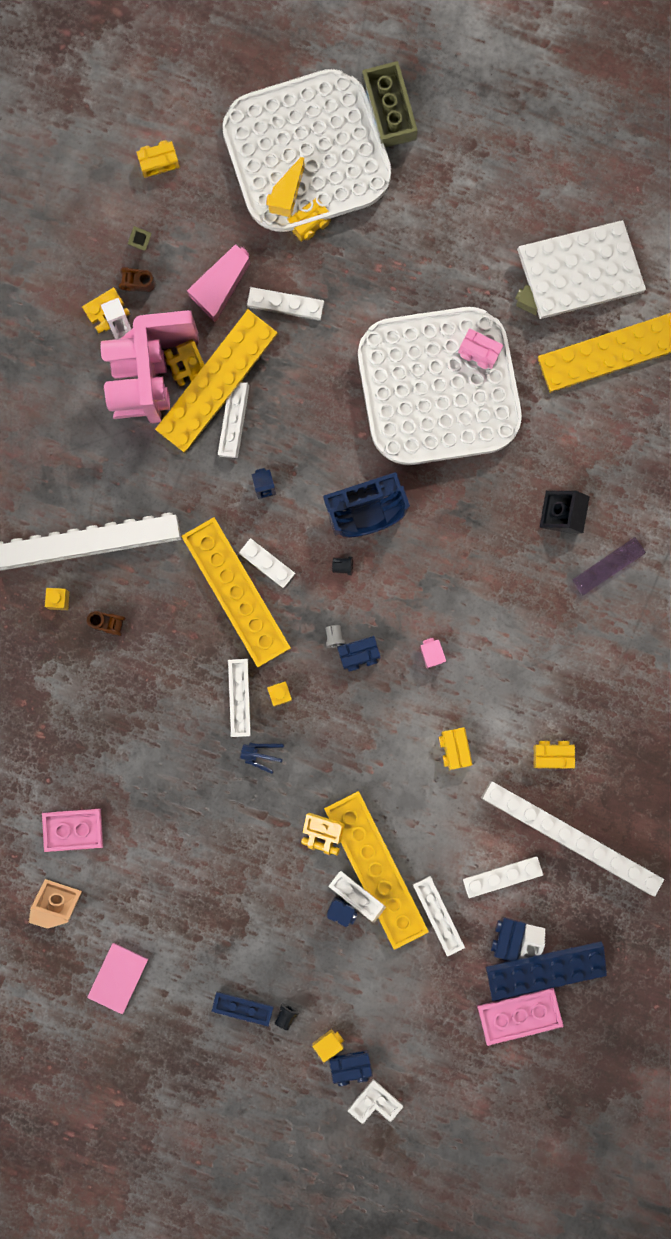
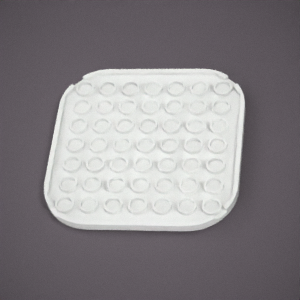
(314, 118)
(429, 399)

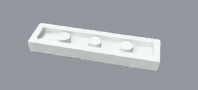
(285, 303)
(233, 422)
(239, 698)
(502, 877)
(438, 916)

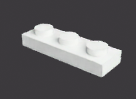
(267, 563)
(357, 896)

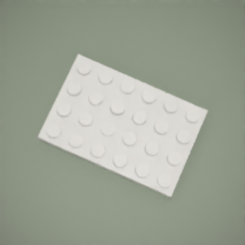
(581, 269)

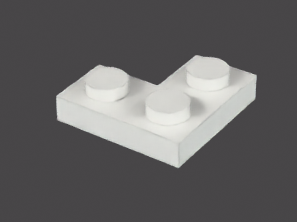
(373, 1098)

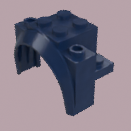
(366, 508)

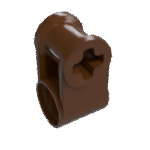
(132, 280)
(107, 622)

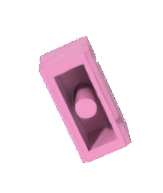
(480, 349)

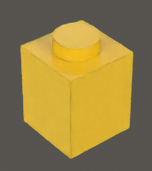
(57, 599)
(279, 694)
(328, 1045)

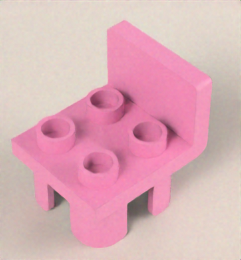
(141, 356)

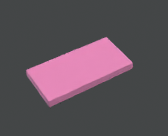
(520, 1016)

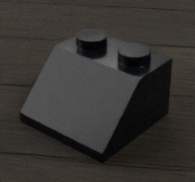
(564, 511)

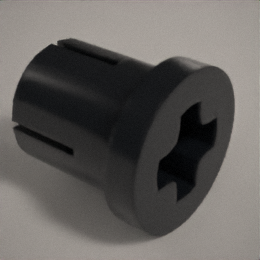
(343, 565)
(286, 1016)

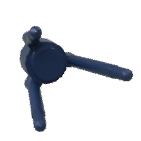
(249, 754)

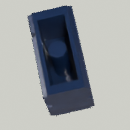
(359, 653)
(341, 912)
(509, 939)
(350, 1067)

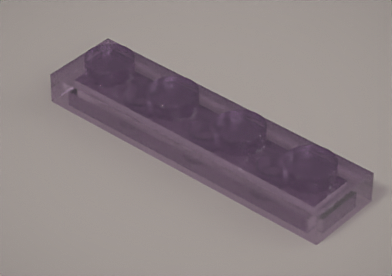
(608, 566)

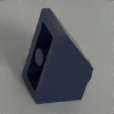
(263, 483)

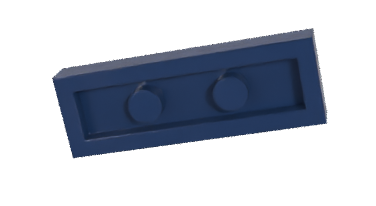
(242, 1008)

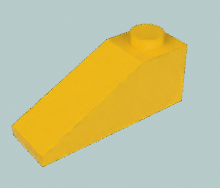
(285, 192)

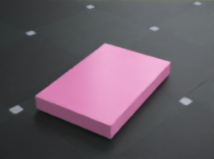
(72, 830)
(117, 978)

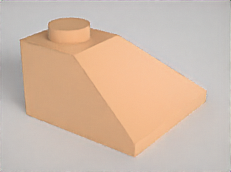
(53, 904)

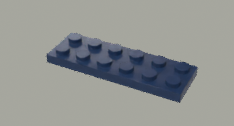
(546, 971)

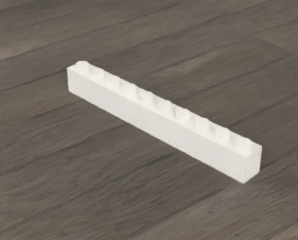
(89, 541)
(572, 838)

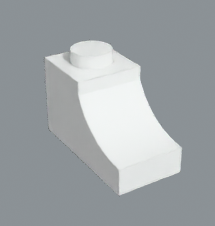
(116, 318)
(533, 942)

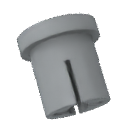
(334, 636)

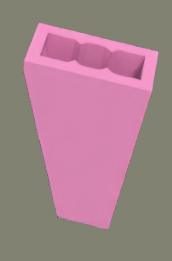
(219, 282)

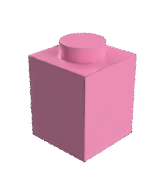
(432, 653)

